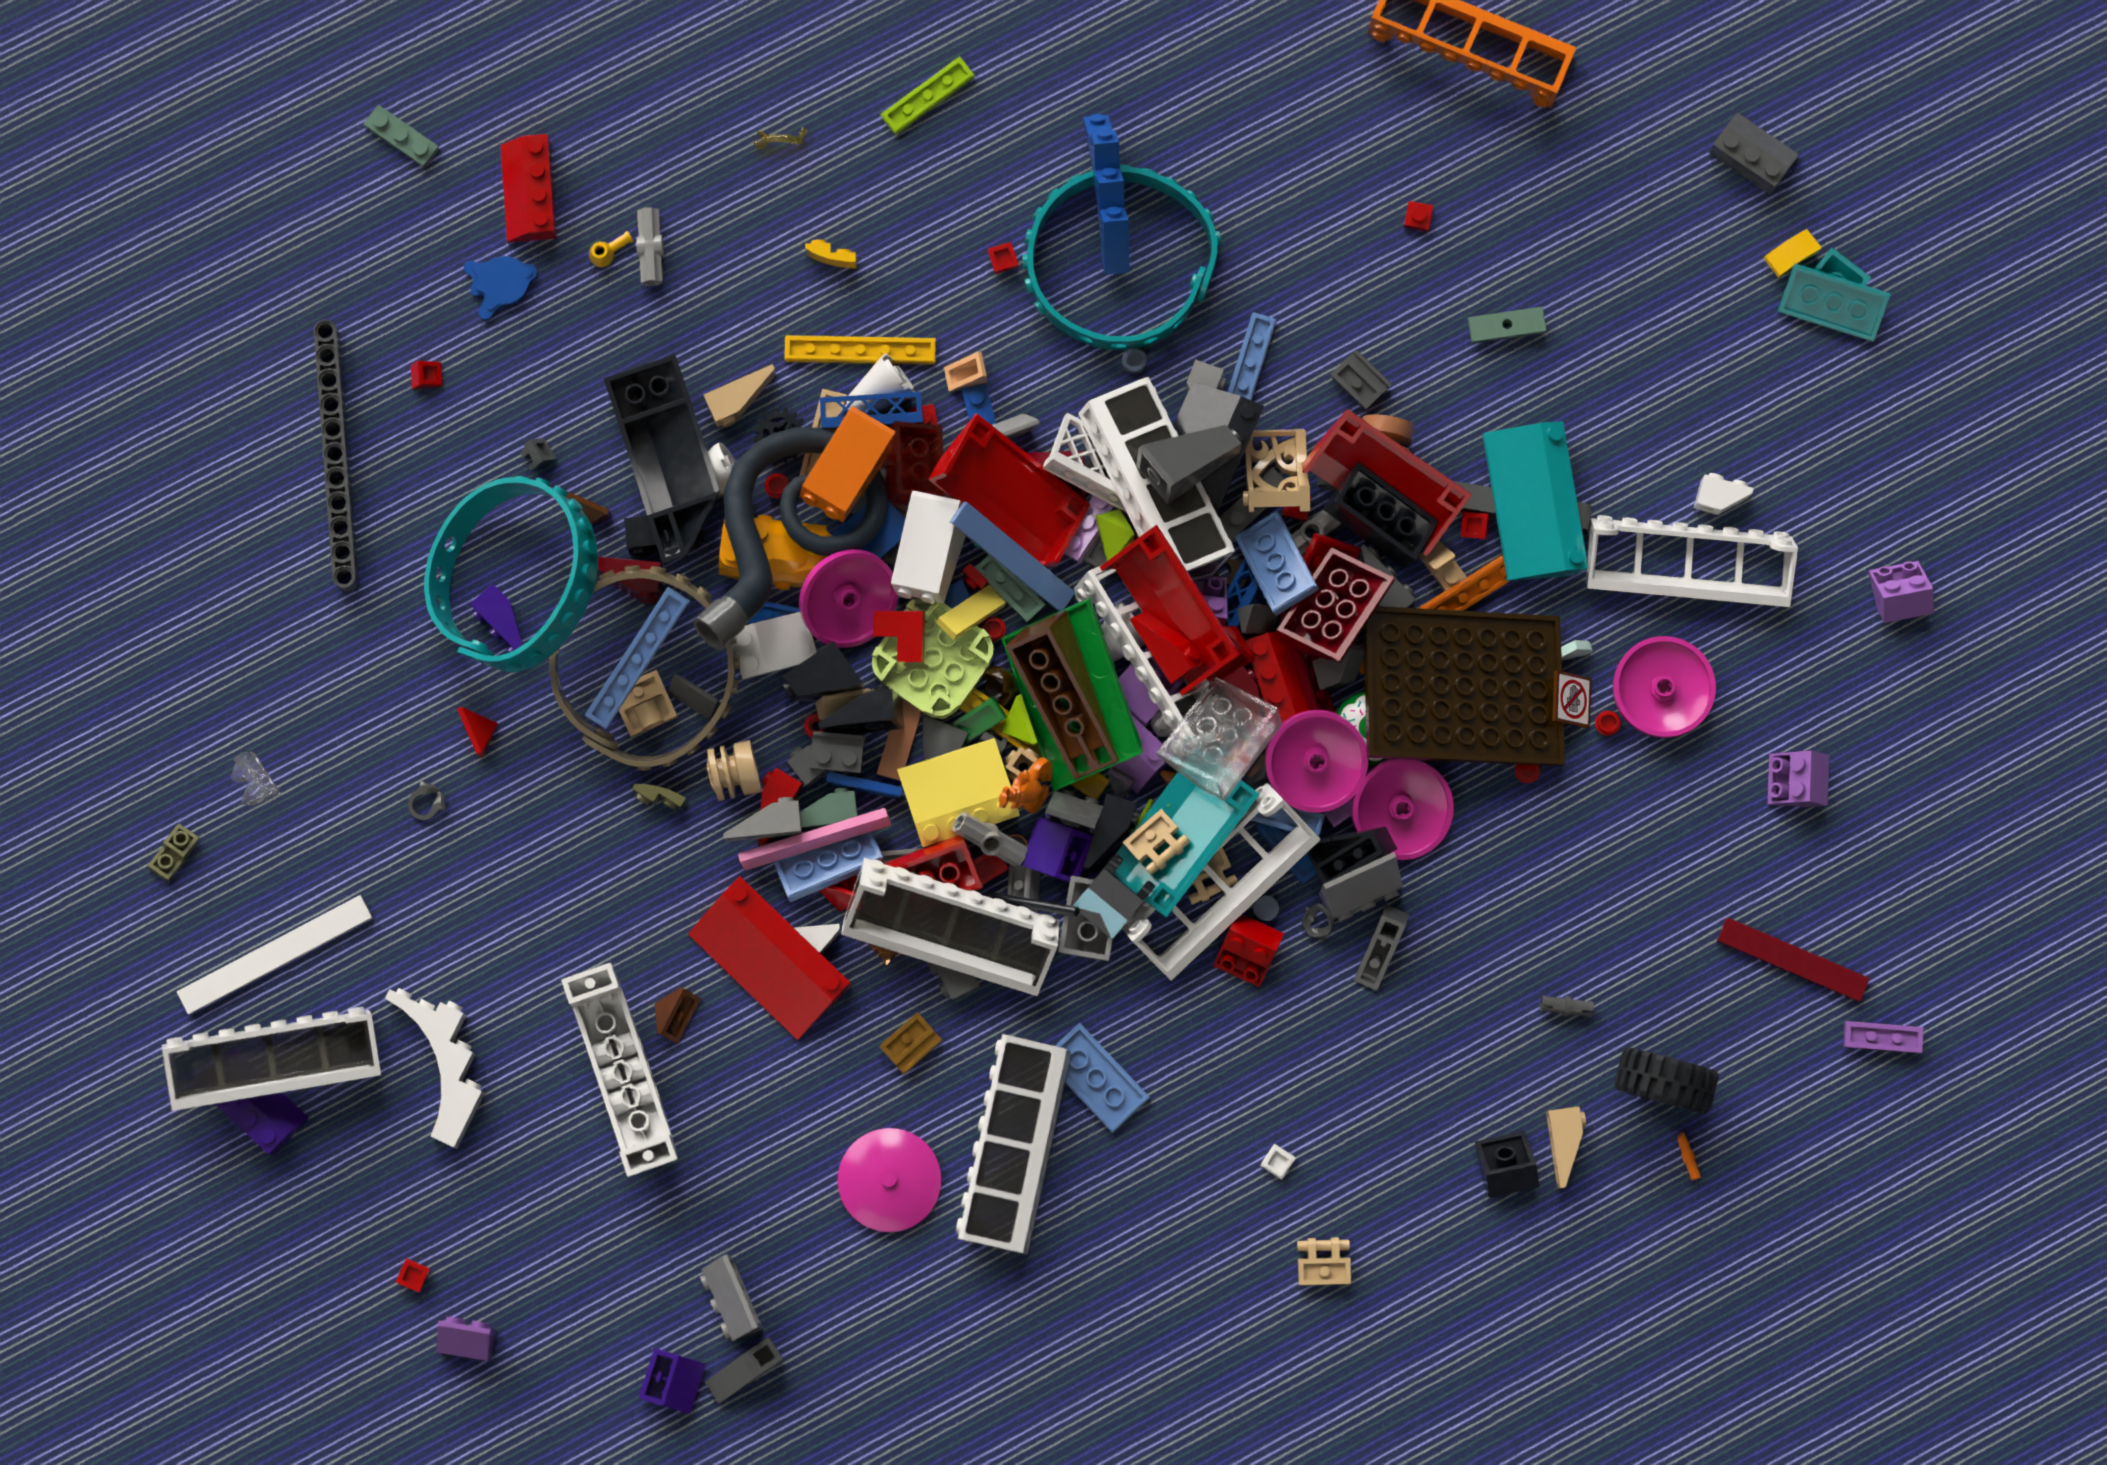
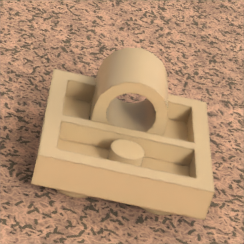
(647, 705)

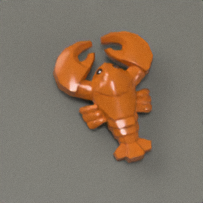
(1026, 788)

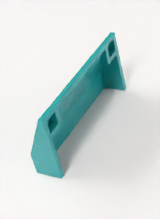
(1535, 501)
(1203, 821)

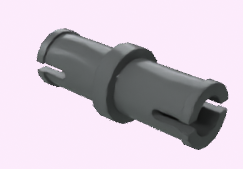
(1566, 1006)

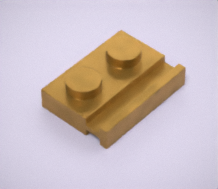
(910, 1043)

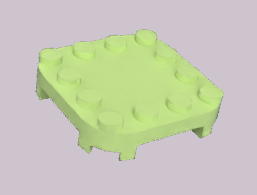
(948, 669)

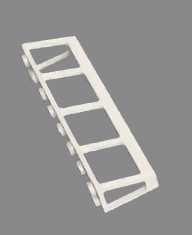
(1686, 586)
(1091, 588)
(1237, 898)

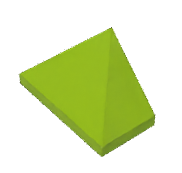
(1114, 532)
(1018, 724)

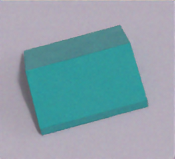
(1838, 265)

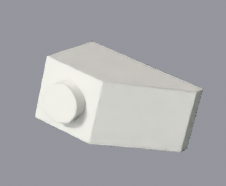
(820, 936)

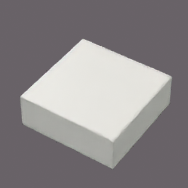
(1277, 1161)

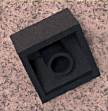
(1507, 1164)

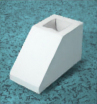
(1720, 495)

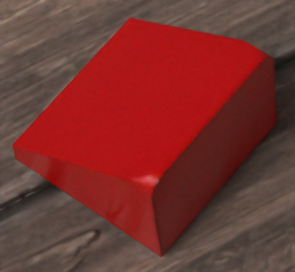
(426, 374)

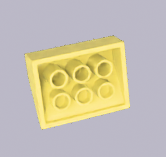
(956, 784)

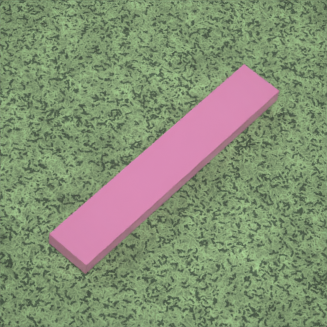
(814, 839)

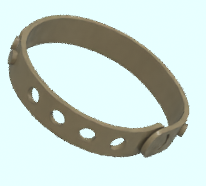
(602, 739)

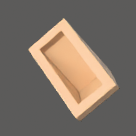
(966, 372)

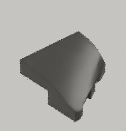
(940, 738)

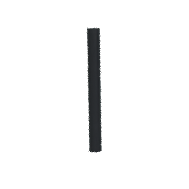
(1036, 904)

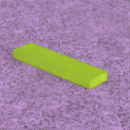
(927, 96)

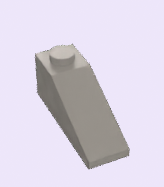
(772, 821)

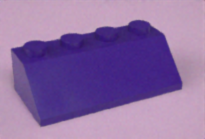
(266, 1119)

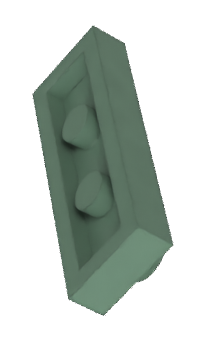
(401, 136)
(1011, 589)

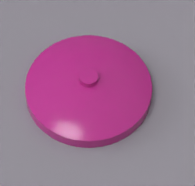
(842, 597)
(1664, 687)
(1316, 761)
(1407, 800)
(889, 1180)

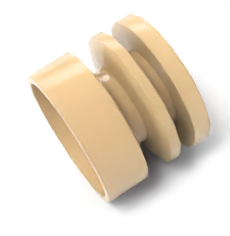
(733, 770)

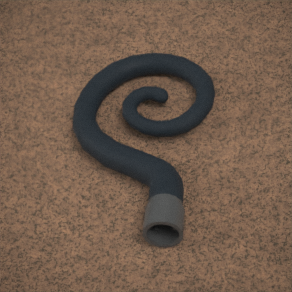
(728, 615)

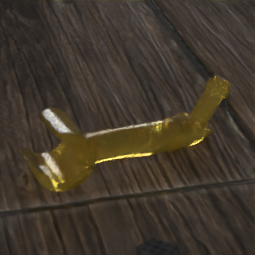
(779, 138)

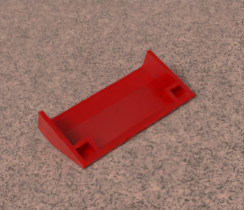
(1357, 441)
(1010, 490)
(1170, 595)
(769, 958)

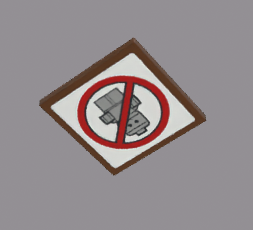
(1571, 699)

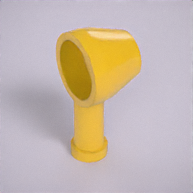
(607, 257)

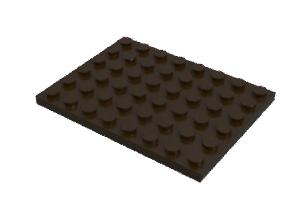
(1462, 686)

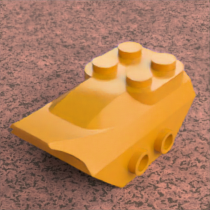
(786, 558)

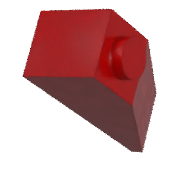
(1170, 649)
(777, 786)

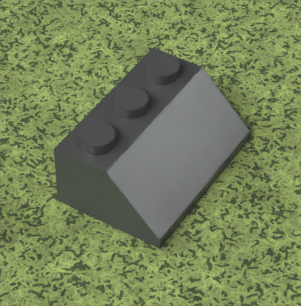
(1753, 153)

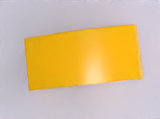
(1792, 251)
(823, 253)

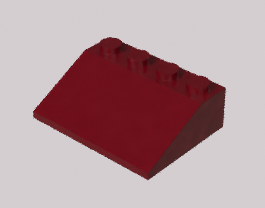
(1336, 613)

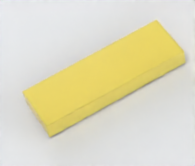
(971, 612)

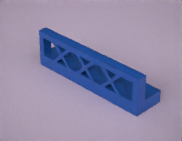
(886, 419)
(1247, 596)

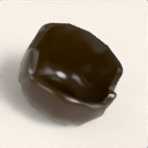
(1000, 684)

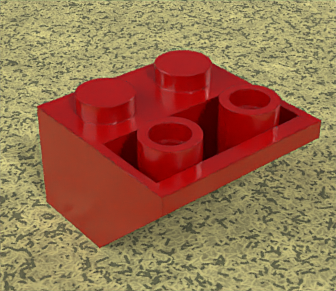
(1248, 949)

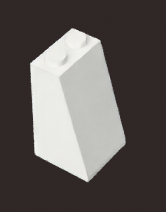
(927, 548)

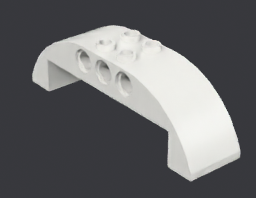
(621, 1069)

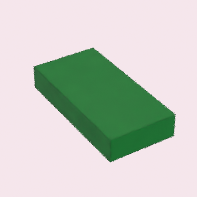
(980, 719)

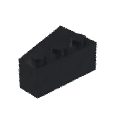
(1347, 852)

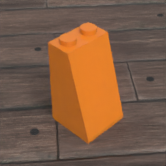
(847, 464)

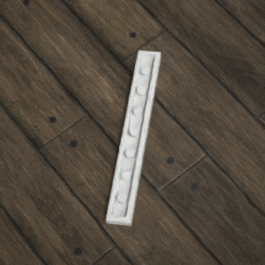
(274, 955)

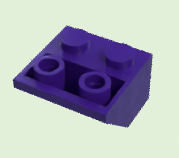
(1057, 850)
(672, 1380)

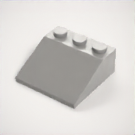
(1362, 888)
(730, 1298)

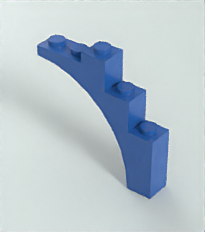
(1109, 190)

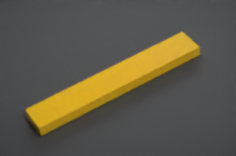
(859, 349)

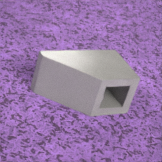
(1206, 375)

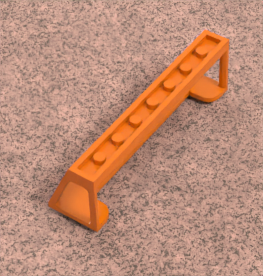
(1541, 93)

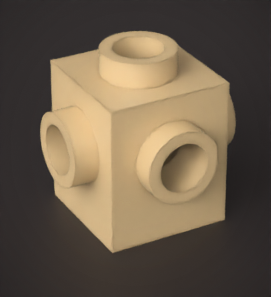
(1019, 757)

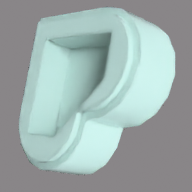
(1575, 649)

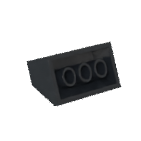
(1380, 515)

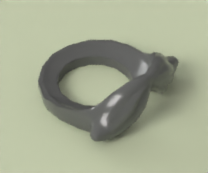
(437, 806)
(1319, 933)

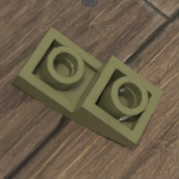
(652, 794)
(173, 853)

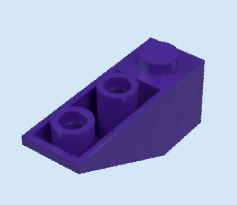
(500, 615)

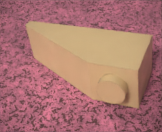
(734, 398)
(1565, 1134)

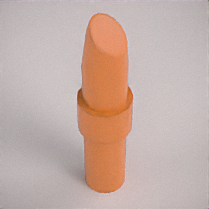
(1688, 1156)

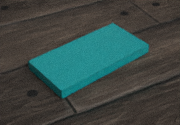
(1834, 302)

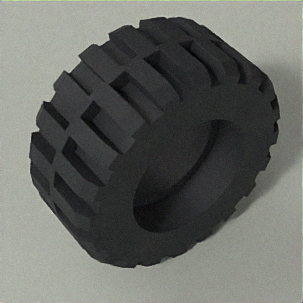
(1666, 1080)

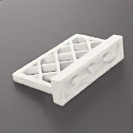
(1075, 471)

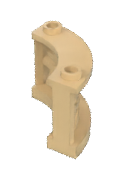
(1270, 496)

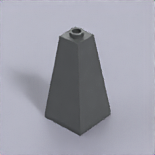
(1185, 460)

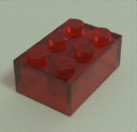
(912, 460)

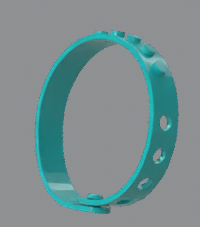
(1198, 283)
(572, 603)

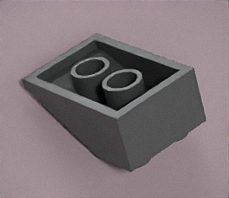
(1074, 812)

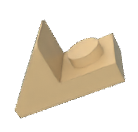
(1443, 566)

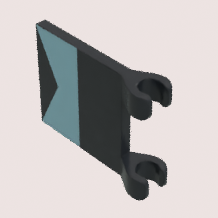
(1109, 901)

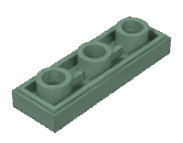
(1522, 323)

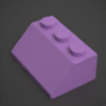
(1147, 764)

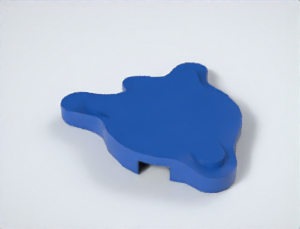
(500, 282)

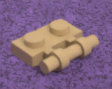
(1151, 836)
(1218, 864)
(1324, 1270)

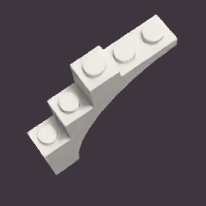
(441, 1027)

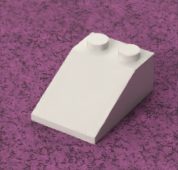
(773, 645)

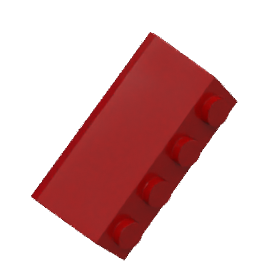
(528, 188)
(1277, 674)
(944, 862)

